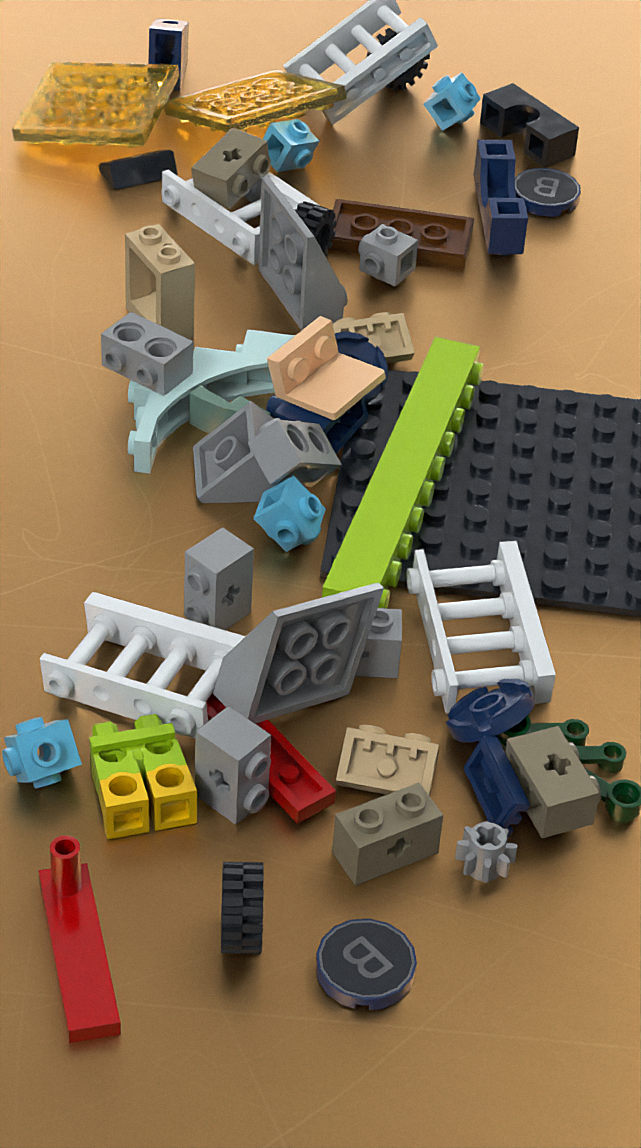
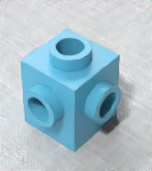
(452, 101)
(290, 144)
(290, 514)
(55, 747)

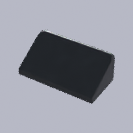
(138, 168)

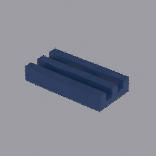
(496, 784)

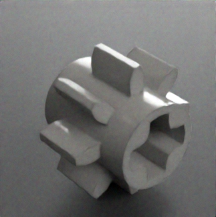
(486, 851)

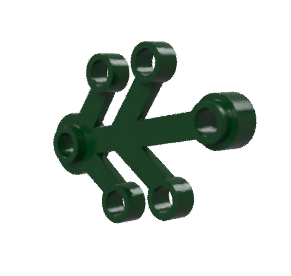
(620, 797)

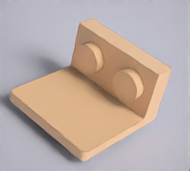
(317, 376)

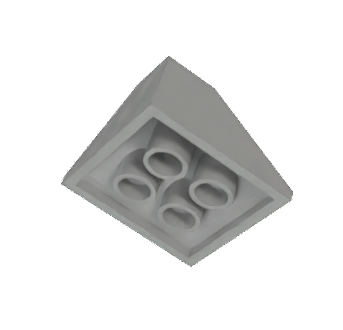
(295, 262)
(299, 655)

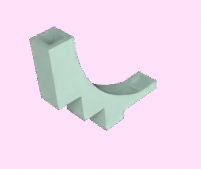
(219, 371)

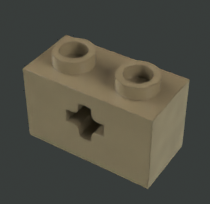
(231, 167)
(554, 781)
(387, 833)

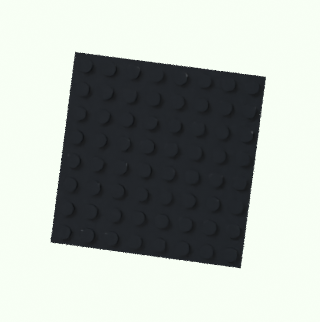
(525, 469)

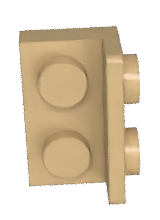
(383, 330)
(384, 761)

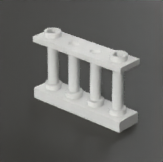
(377, 69)
(216, 220)
(514, 604)
(141, 631)

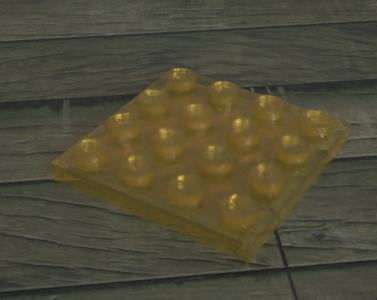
(255, 101)
(96, 103)

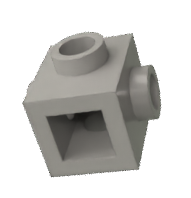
(388, 254)

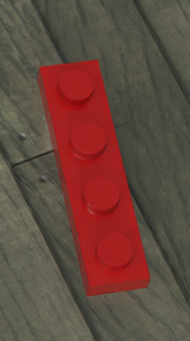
(291, 777)

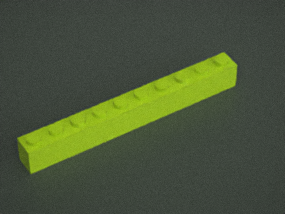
(406, 471)

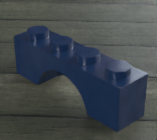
(501, 212)

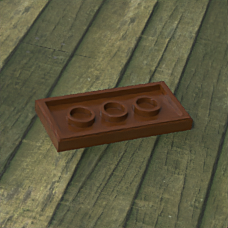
(440, 236)

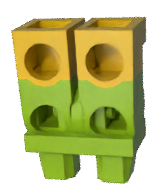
(141, 770)

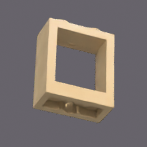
(159, 280)

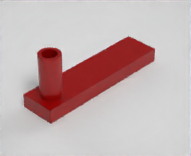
(78, 945)

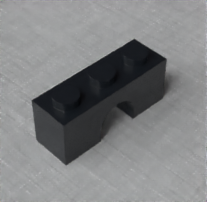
(547, 133)

